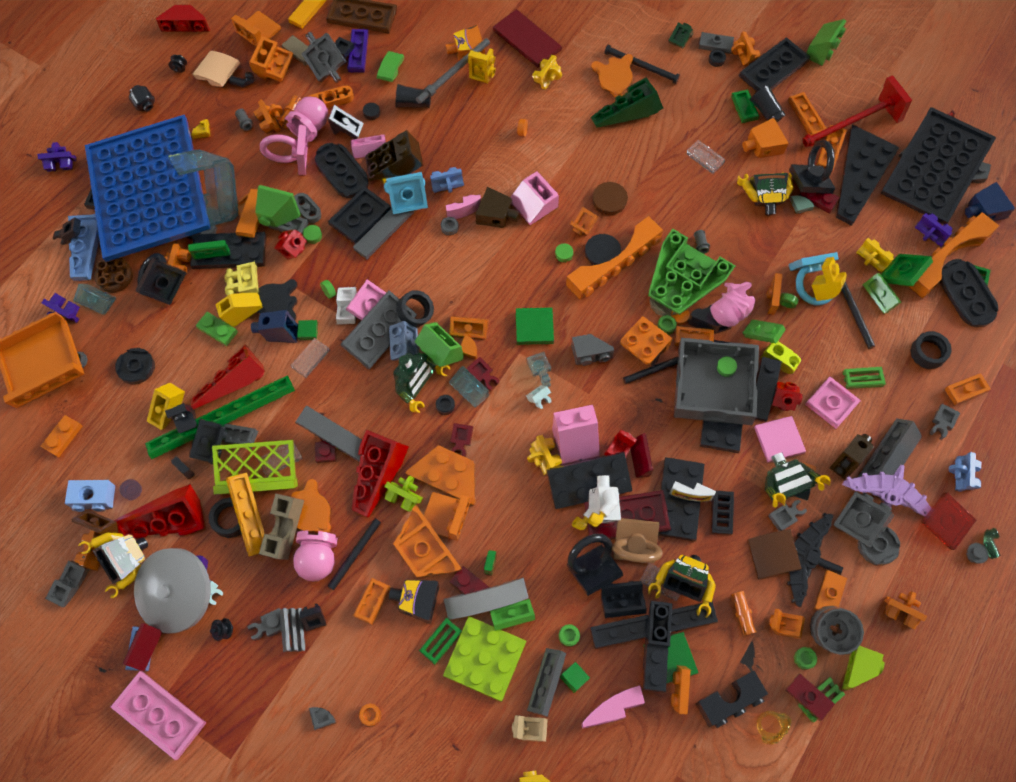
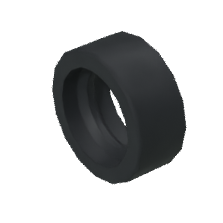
(426, 302)
(940, 341)
(213, 516)

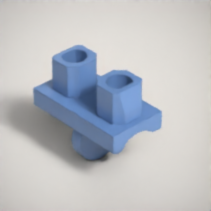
(446, 180)
(964, 472)

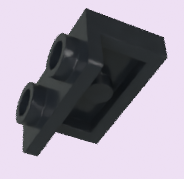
(206, 436)
(623, 599)

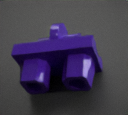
(55, 155)
(933, 230)
(56, 302)

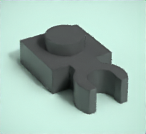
(945, 420)
(785, 516)
(270, 625)

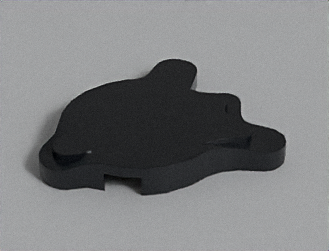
(277, 297)

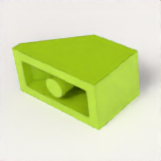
(862, 666)

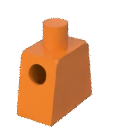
(766, 140)

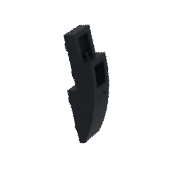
(656, 646)

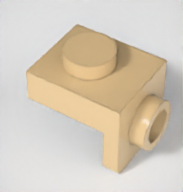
(530, 728)

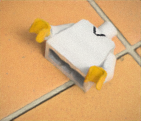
(603, 505)

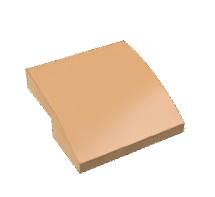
(216, 68)

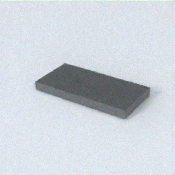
(372, 334)

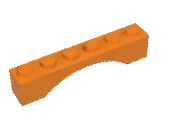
(974, 234)
(587, 278)

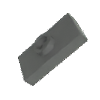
(716, 42)
(239, 435)

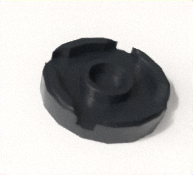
(602, 248)
(135, 366)

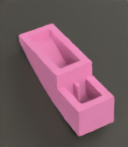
(614, 707)

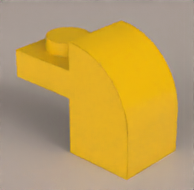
(829, 284)

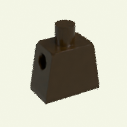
(495, 209)
(857, 451)

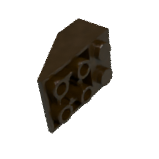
(394, 158)

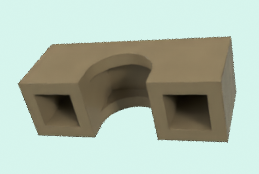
(287, 515)

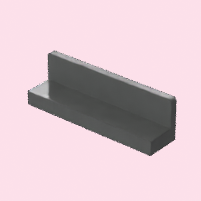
(893, 448)

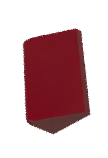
(641, 457)
(142, 647)

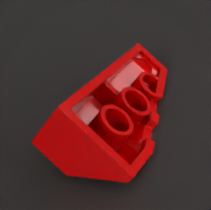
(240, 372)
(378, 465)

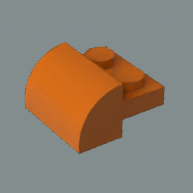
(270, 60)

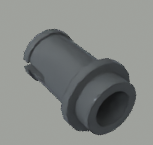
(245, 122)
(701, 241)

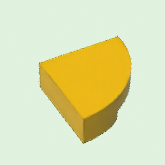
(201, 130)

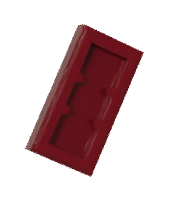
(809, 697)

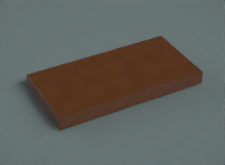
(362, 14)

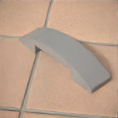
(486, 599)

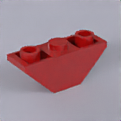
(182, 19)

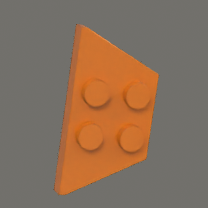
(446, 472)
(423, 548)

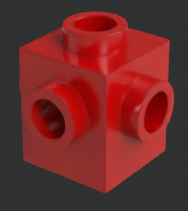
(290, 244)
(787, 396)

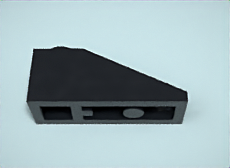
(766, 384)

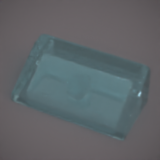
(93, 298)
(469, 386)

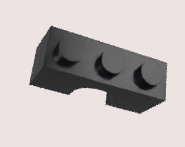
(716, 710)

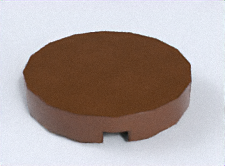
(610, 198)

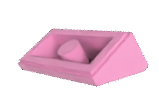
(363, 146)

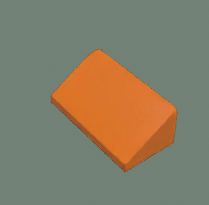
(468, 326)

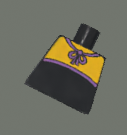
(416, 598)

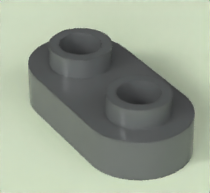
(308, 208)

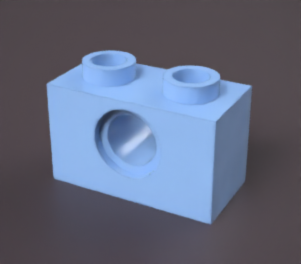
(79, 490)

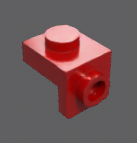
(621, 443)

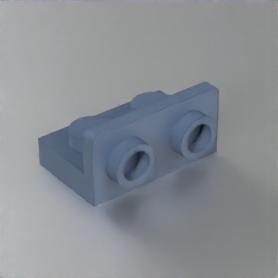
(402, 340)

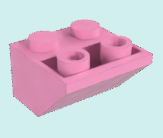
(534, 198)

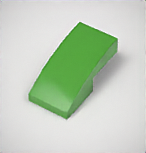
(389, 66)

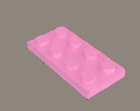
(158, 715)

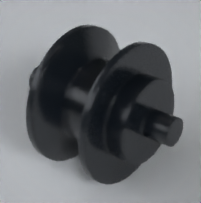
(177, 63)
(221, 629)

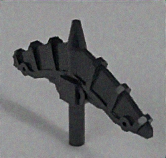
(809, 555)

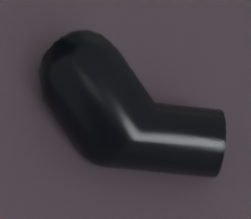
(242, 82)

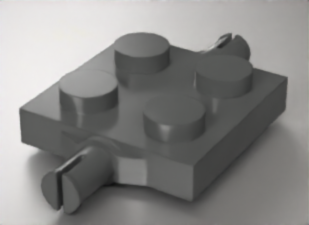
(323, 57)

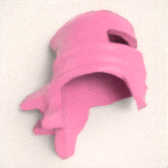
(734, 305)

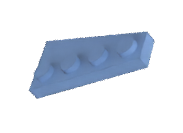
(84, 248)

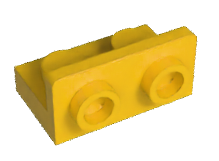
(481, 65)

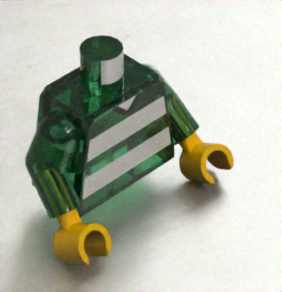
(412, 375)
(791, 479)

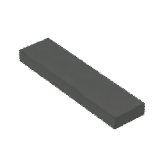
(380, 233)
(330, 432)

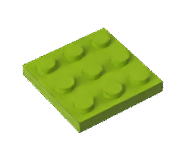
(485, 659)

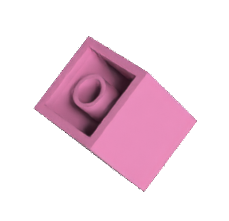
(576, 434)

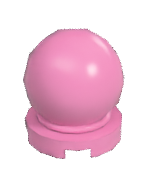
(308, 112)
(314, 556)

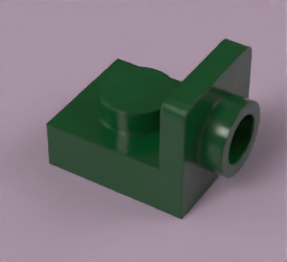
(681, 35)

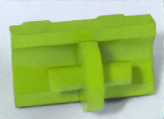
(410, 498)

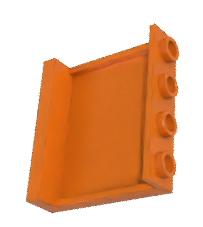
(38, 359)

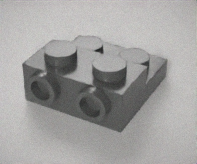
(864, 518)

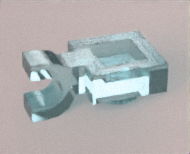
(540, 366)

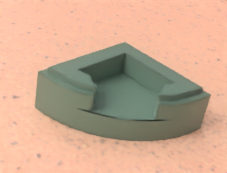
(801, 204)

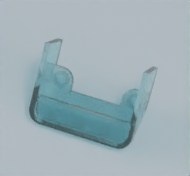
(219, 181)

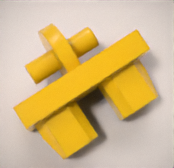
(549, 71)
(875, 255)
(541, 454)

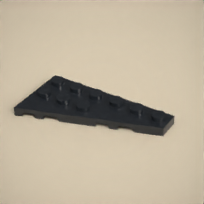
(863, 168)

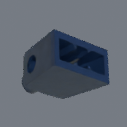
(991, 202)
(276, 327)

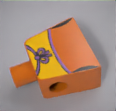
(464, 42)

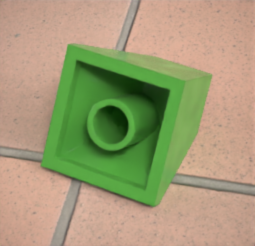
(275, 206)

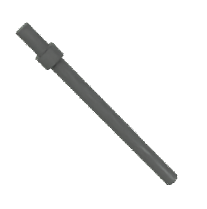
(430, 90)

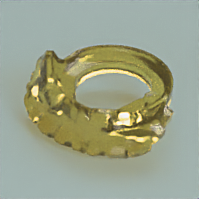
(771, 738)

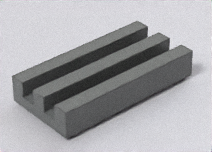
(296, 630)

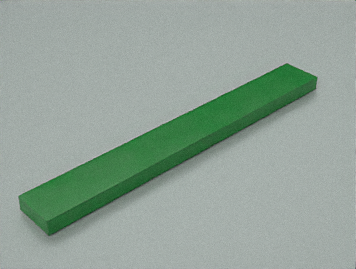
(222, 415)

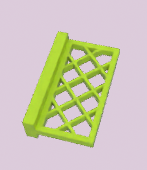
(259, 483)

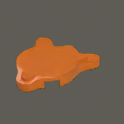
(616, 75)
(315, 509)

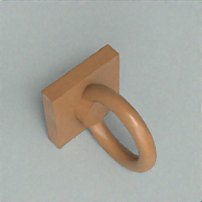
(637, 541)

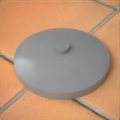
(172, 590)

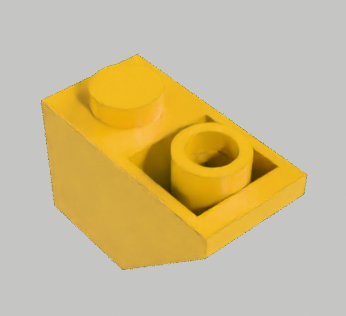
(238, 307)

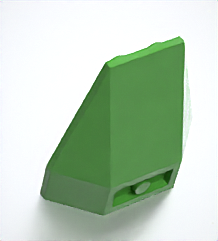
(685, 274)

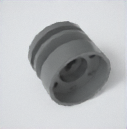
(848, 633)

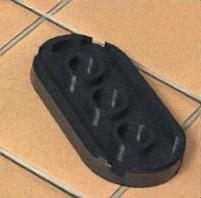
(341, 169)
(969, 293)

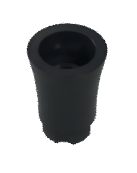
(407, 96)
(768, 104)

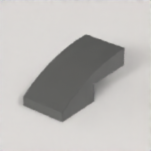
(68, 584)

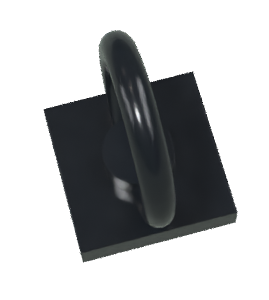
(815, 178)
(159, 279)
(595, 567)

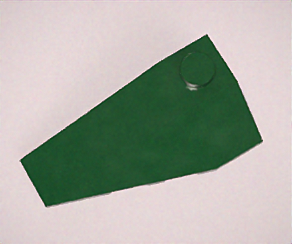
(637, 103)

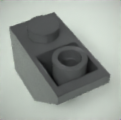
(590, 349)

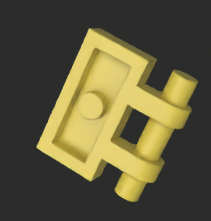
(247, 279)

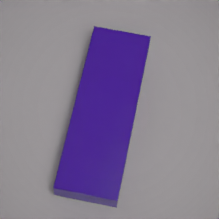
(357, 56)

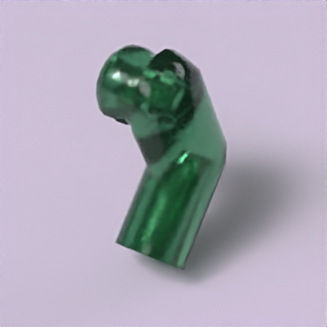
(989, 543)

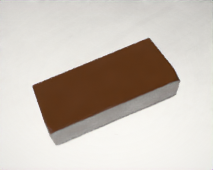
(96, 522)

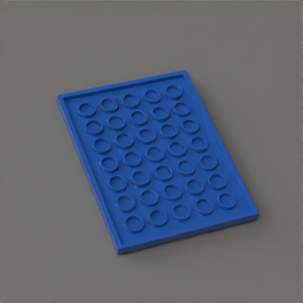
(139, 192)

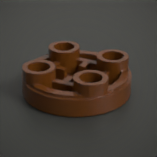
(113, 275)

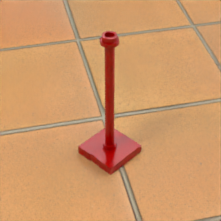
(892, 98)

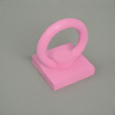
(299, 149)

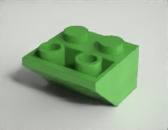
(825, 41)
(439, 345)

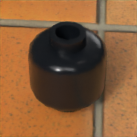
(141, 98)

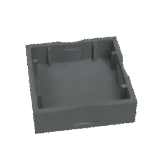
(710, 396)

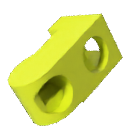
(782, 353)

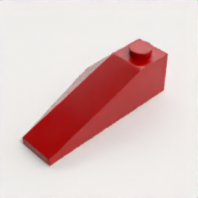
(169, 514)

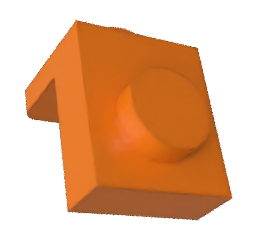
(584, 221)
(787, 624)

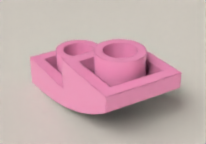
(469, 206)

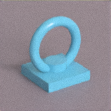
(406, 192)
(806, 266)

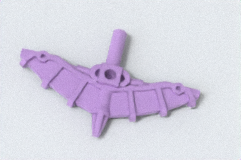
(891, 490)

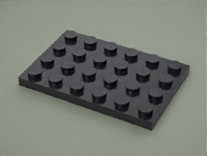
(938, 165)

